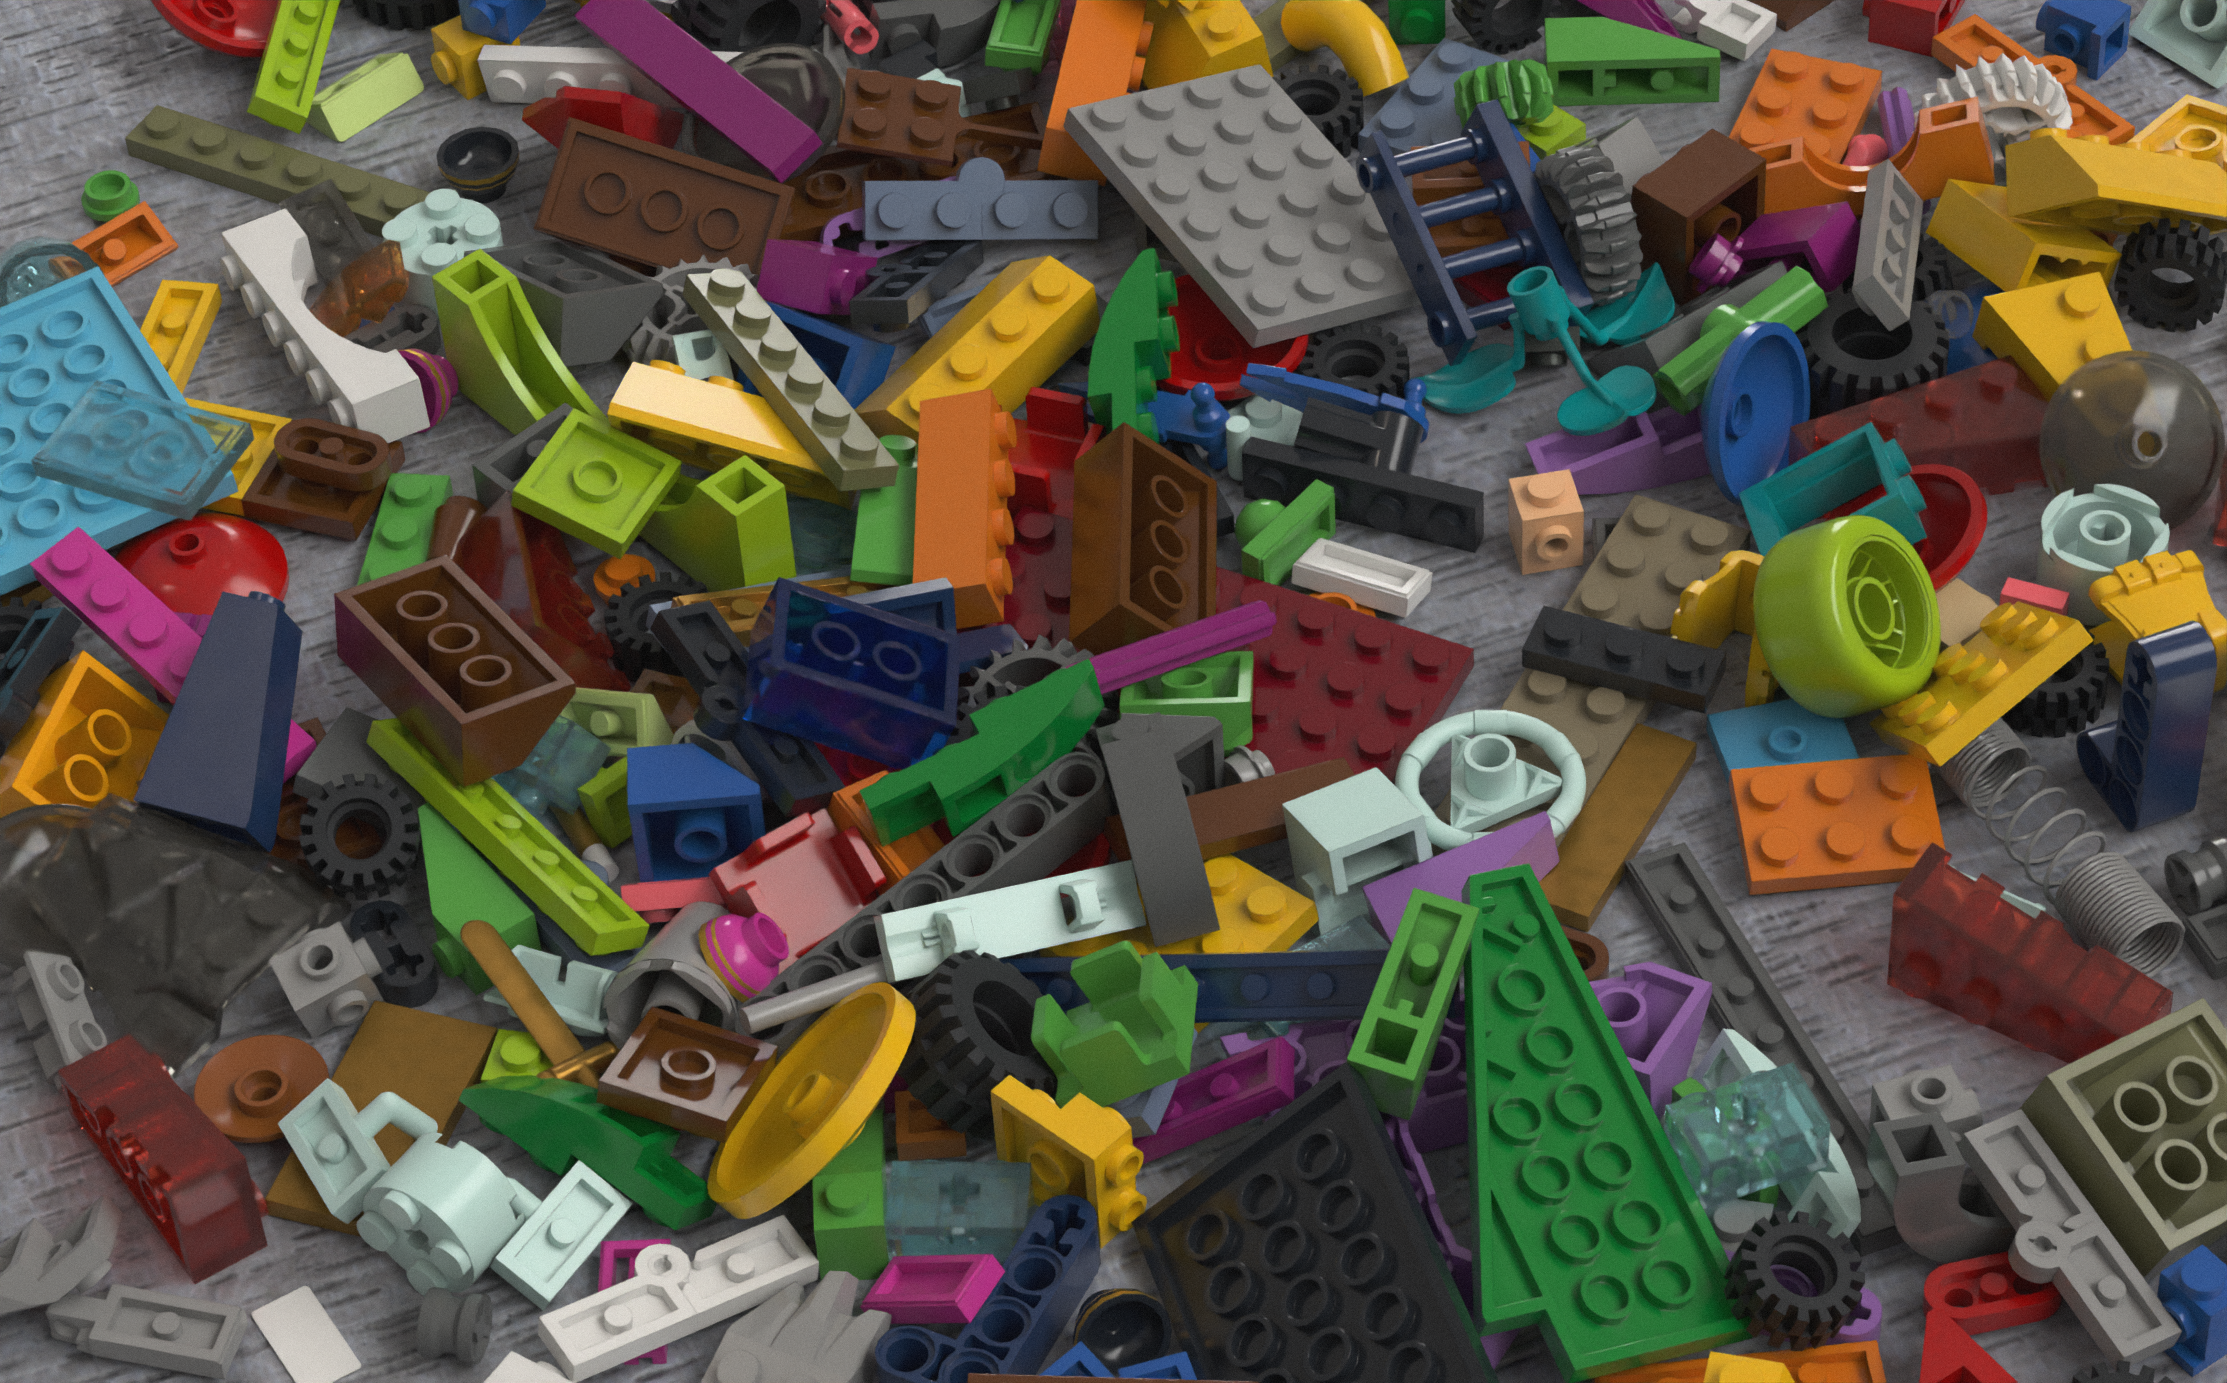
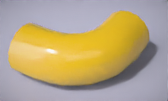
(1352, 34)

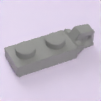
(151, 1329)

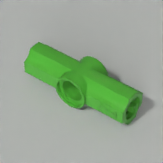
(1788, 301)

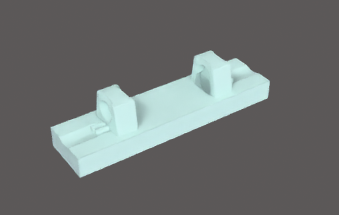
(1010, 919)

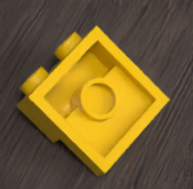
(1071, 1152)

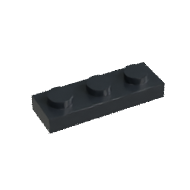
(1624, 659)

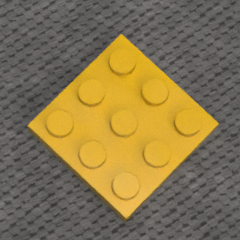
(1981, 680)
(1251, 912)

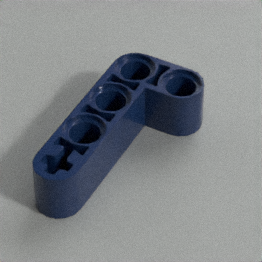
(2154, 751)
(1022, 1314)

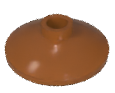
(257, 1084)

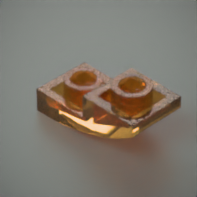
(363, 290)

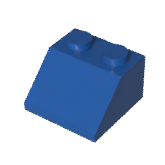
(848, 358)
(688, 811)

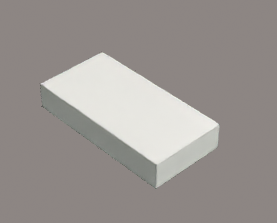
(1362, 576)

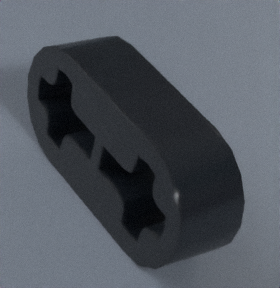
(405, 949)

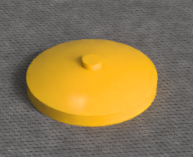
(813, 1101)

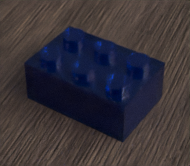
(851, 676)

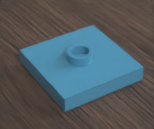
(1776, 736)

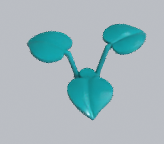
(1544, 312)

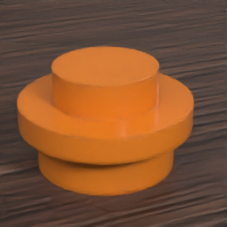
(616, 572)

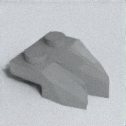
(44, 1268)
(802, 1338)

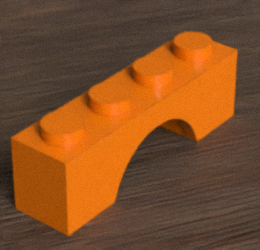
(1945, 145)

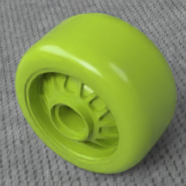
(1847, 616)

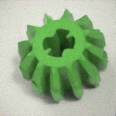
(1518, 85)

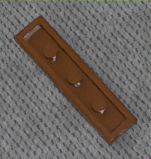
(1244, 812)

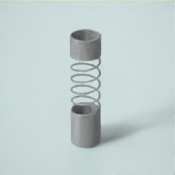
(2103, 893)

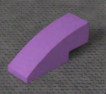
(1630, 457)

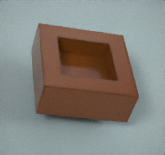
(922, 1135)

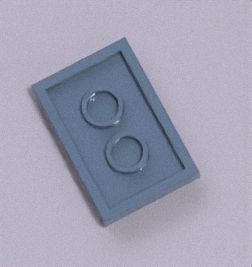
(1424, 106)

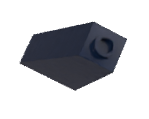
(230, 725)

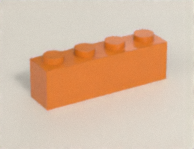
(1094, 68)
(963, 502)

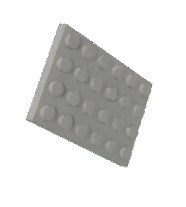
(1249, 202)

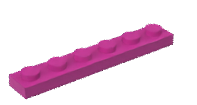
(134, 621)

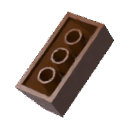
(1139, 543)
(451, 667)

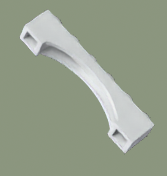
(360, 385)

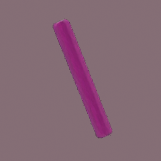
(1182, 645)

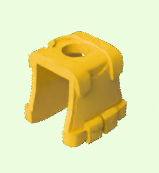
(2153, 598)
(1722, 604)

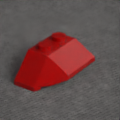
(605, 109)

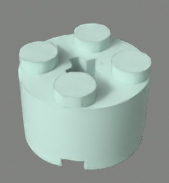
(436, 236)
(2092, 535)
(440, 1214)

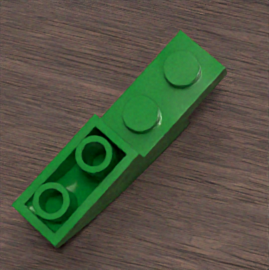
(1134, 347)
(1010, 746)
(565, 1124)

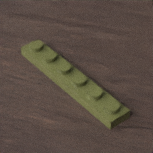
(263, 166)
(790, 380)

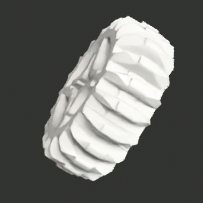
(2012, 102)

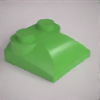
(1209, 687)

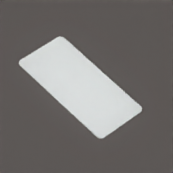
(305, 1338)

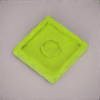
(596, 483)

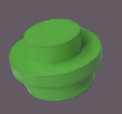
(109, 195)

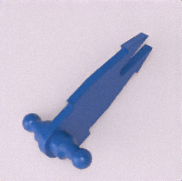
(1295, 389)
(1187, 418)

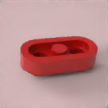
(1988, 1294)

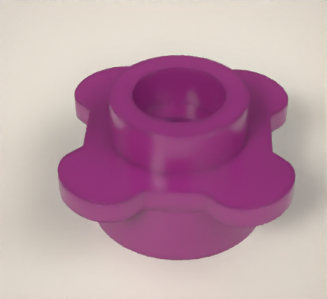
(1716, 262)

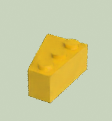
(2054, 330)

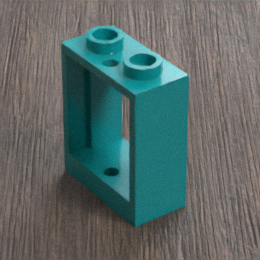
(1831, 479)

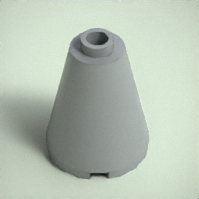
(671, 977)

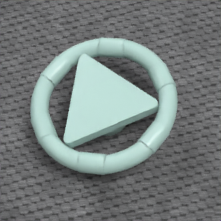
(1488, 777)

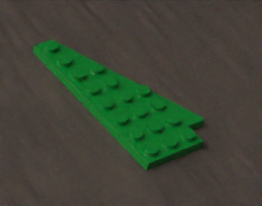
(1569, 1170)

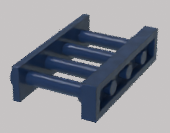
(1508, 192)

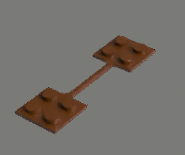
(912, 119)

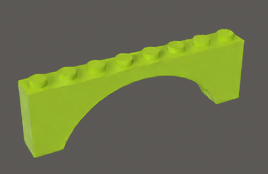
(716, 529)

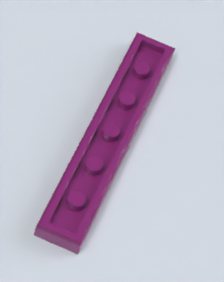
(702, 83)

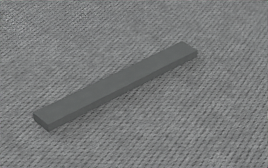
(1748, 1001)

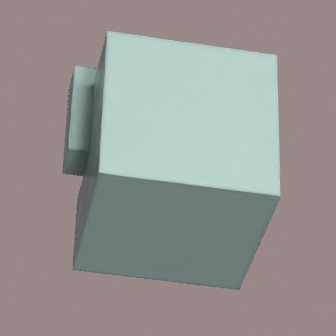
(1350, 839)

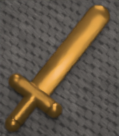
(534, 1009)

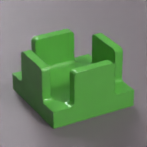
(1127, 1035)

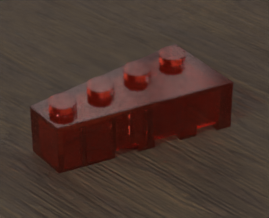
(1969, 420)
(531, 579)
(2009, 971)
(167, 1156)

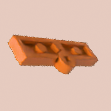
(1976, 37)

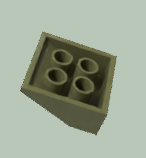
(2147, 1134)

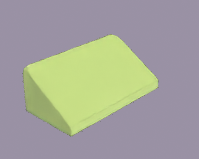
(364, 96)
(619, 719)

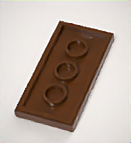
(657, 202)

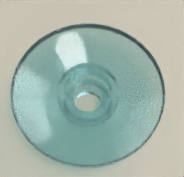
(821, 532)

